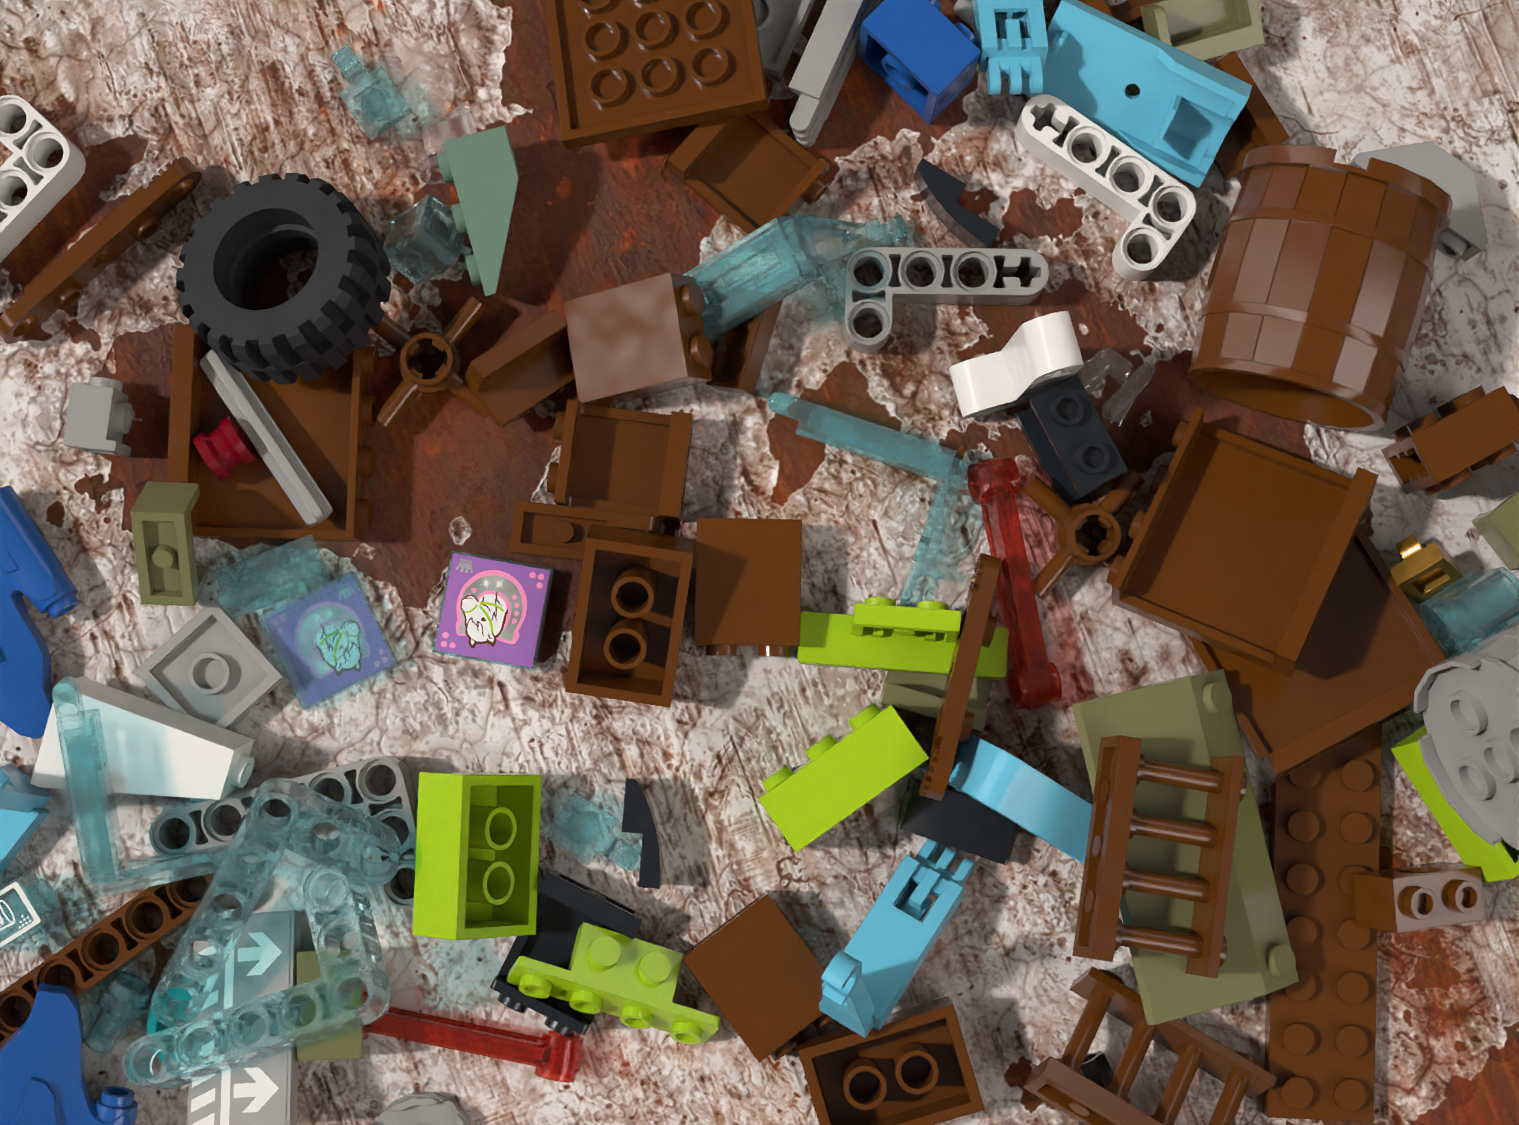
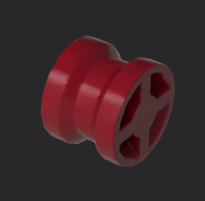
(225, 448)

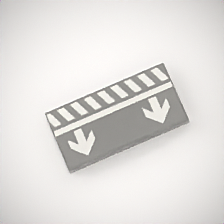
(258, 966)

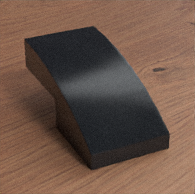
(942, 196)
(640, 818)
(961, 824)

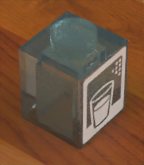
(25, 910)

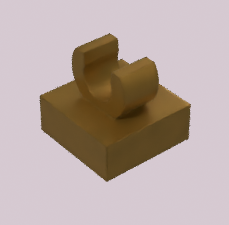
(1424, 568)

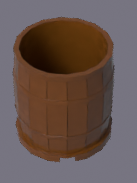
(1318, 287)

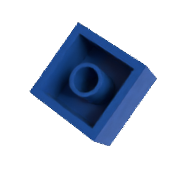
(919, 53)

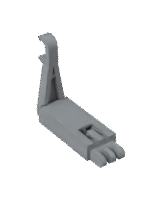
(826, 65)

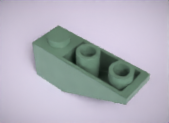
(486, 186)

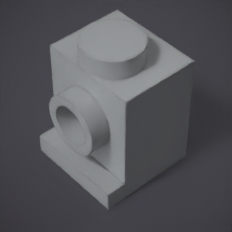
(98, 418)

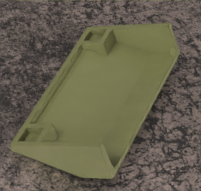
(1187, 725)

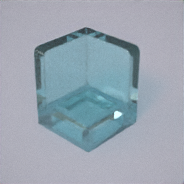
(423, 240)

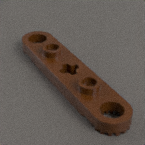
(129, 222)
(953, 720)

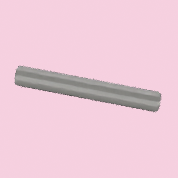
(267, 439)

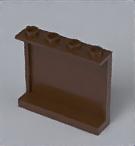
(321, 420)
(1239, 544)
(1350, 677)

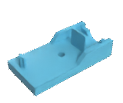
(1181, 100)

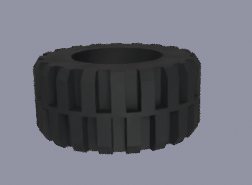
(248, 236)

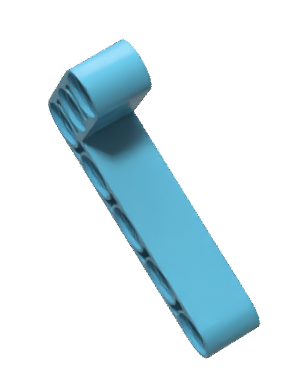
(1021, 795)

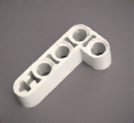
(28, 168)
(1098, 180)
(1031, 362)

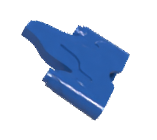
(30, 569)
(46, 1074)

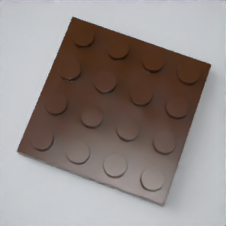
(652, 65)

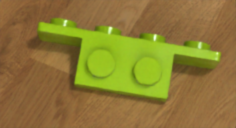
(894, 639)
(619, 979)

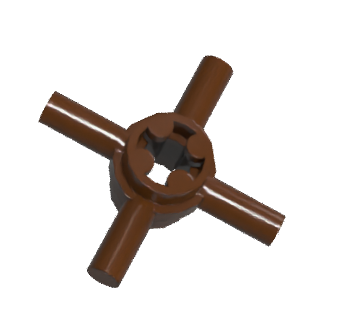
(449, 374)
(1071, 518)

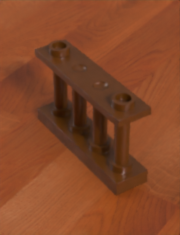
(1109, 875)
(1065, 1087)

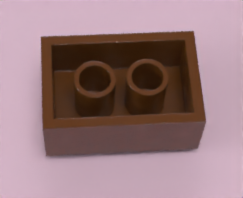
(630, 615)
(897, 1075)

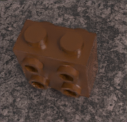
(1469, 433)

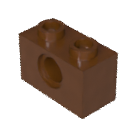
(1418, 897)

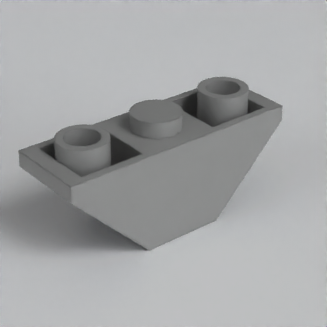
(1467, 227)

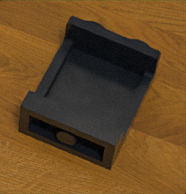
(1070, 440)
(560, 912)

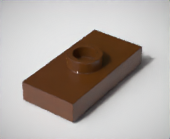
(743, 352)

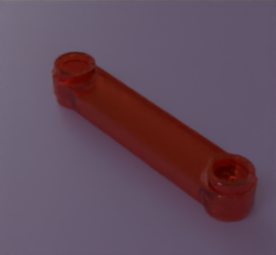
(1033, 679)
(552, 1054)

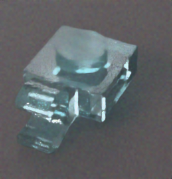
(371, 96)
(587, 830)

